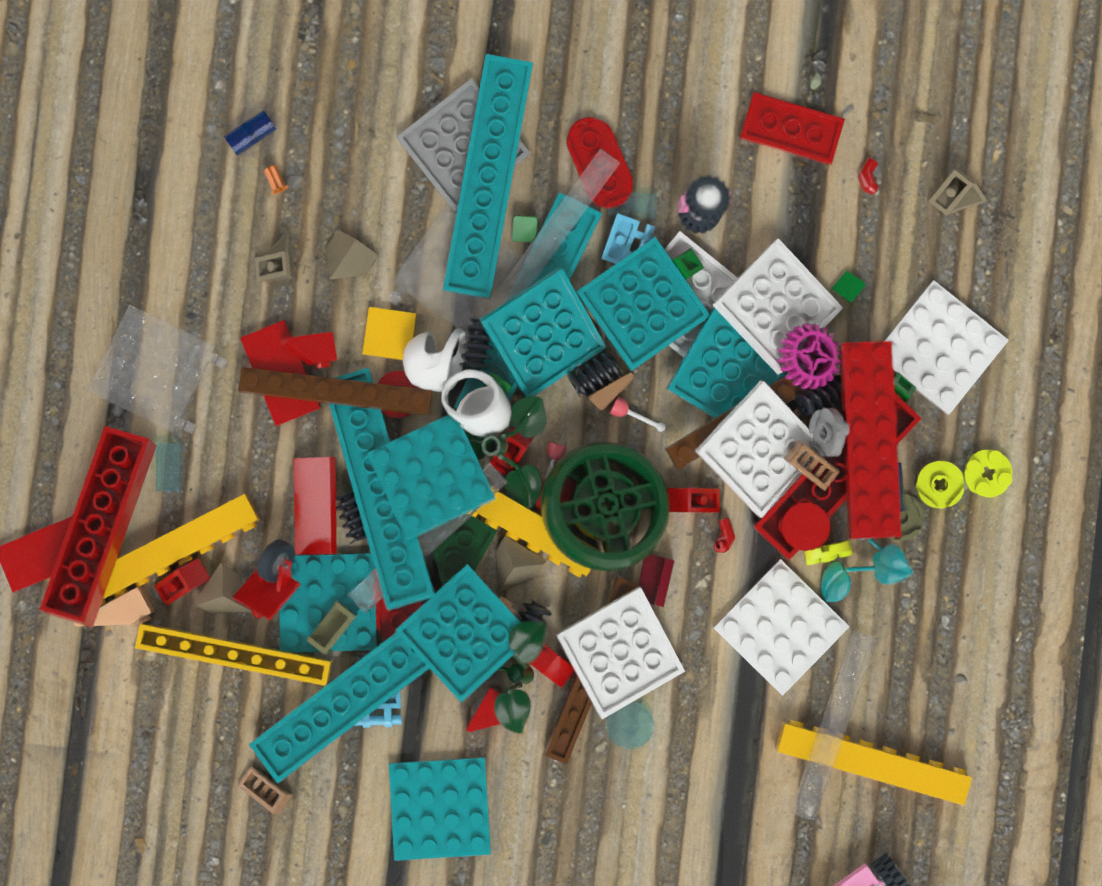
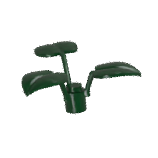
(530, 419)
(527, 642)

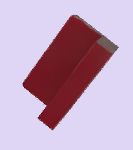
(656, 578)

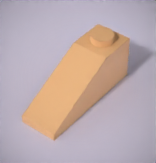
(126, 609)

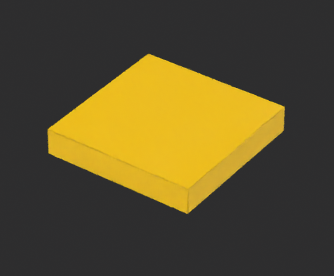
(388, 333)

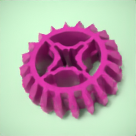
(815, 339)

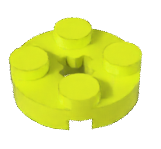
(975, 467)
(953, 482)
(828, 552)

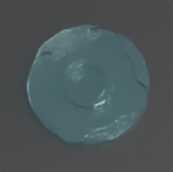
(630, 726)

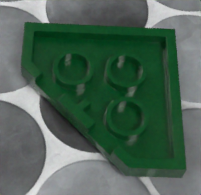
(463, 547)

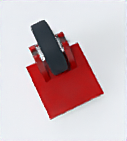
(271, 582)

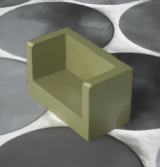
(332, 627)

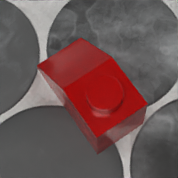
(313, 349)
(516, 449)
(694, 500)
(182, 582)
(553, 666)
(485, 714)

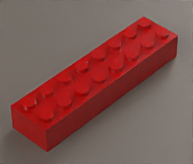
(871, 440)
(829, 500)
(98, 527)

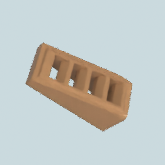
(607, 394)
(794, 454)
(284, 794)

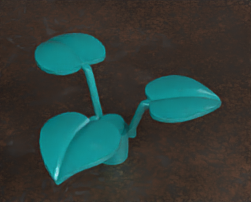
(889, 568)

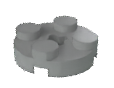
(828, 432)

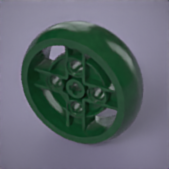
(594, 464)

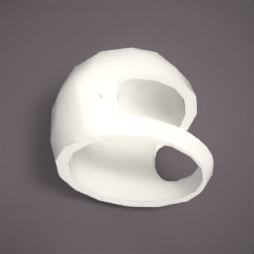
(432, 369)
(482, 411)

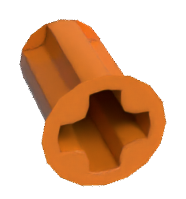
(275, 179)

